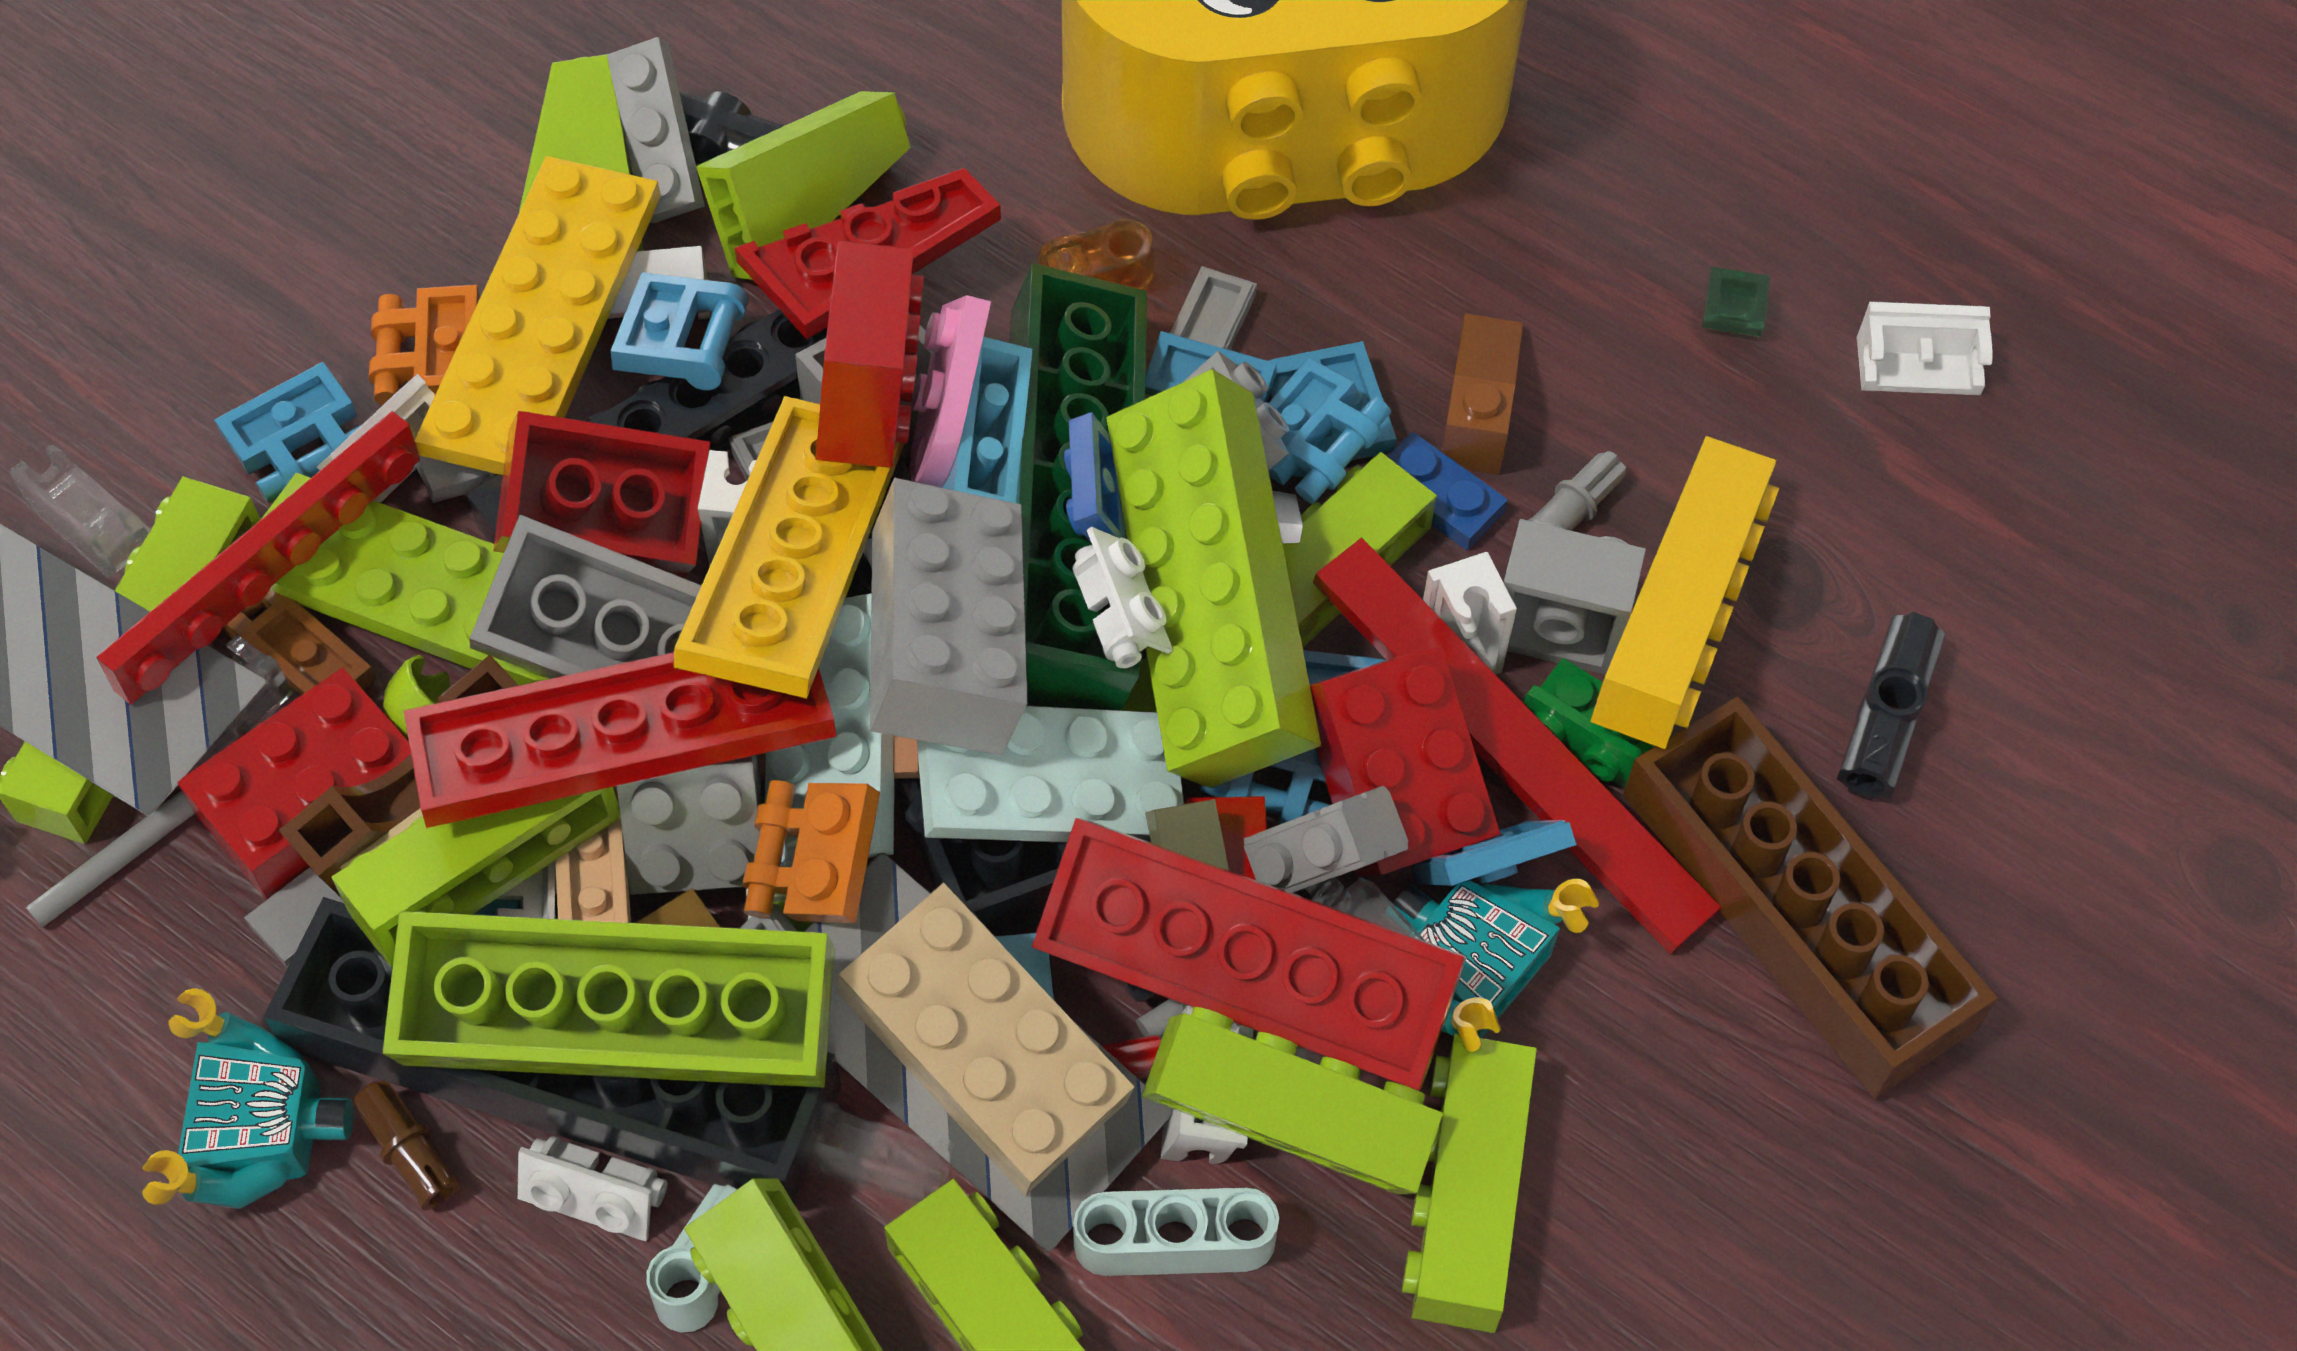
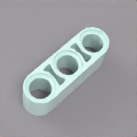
(1203, 1210)

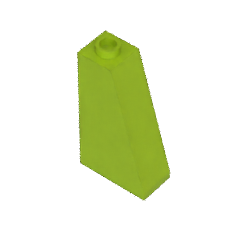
(580, 119)
(802, 171)

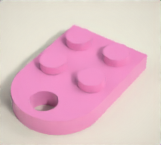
(946, 389)

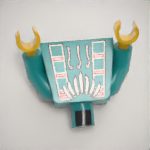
(1505, 939)
(245, 1115)

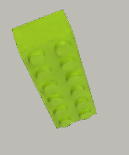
(1217, 565)
(610, 999)

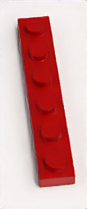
(259, 558)

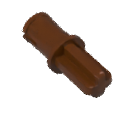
(405, 1144)

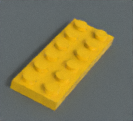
(539, 310)
(783, 561)

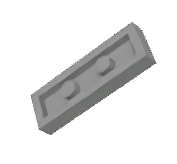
(656, 125)

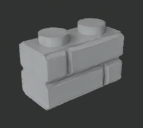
(1327, 842)

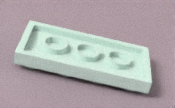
(855, 752)
(1052, 771)

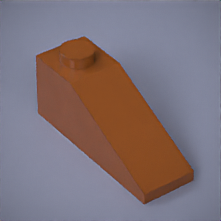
(1482, 393)

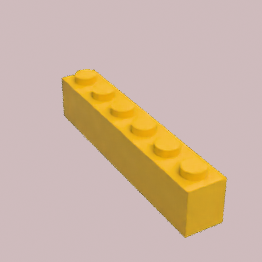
(1684, 595)

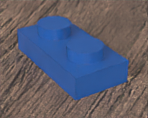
(1093, 479)
(1463, 503)

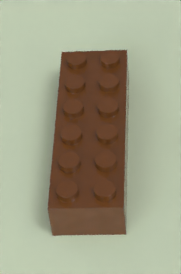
(1808, 897)

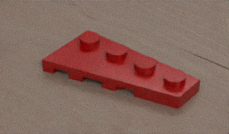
(922, 217)

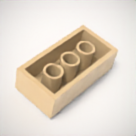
(984, 1038)

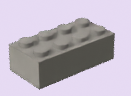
(577, 605)
(947, 618)

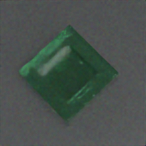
(1735, 301)

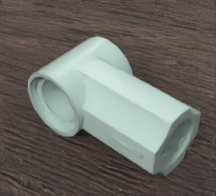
(677, 1265)

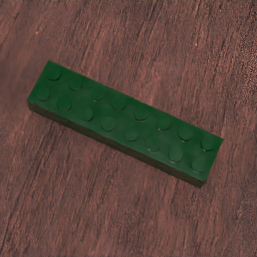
(1083, 361)

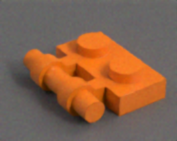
(437, 328)
(828, 856)

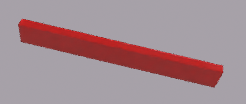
(1524, 750)

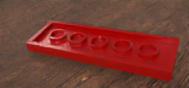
(596, 734)
(1249, 952)

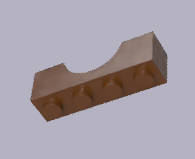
(354, 817)

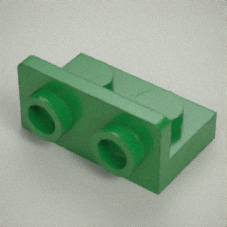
(1566, 708)

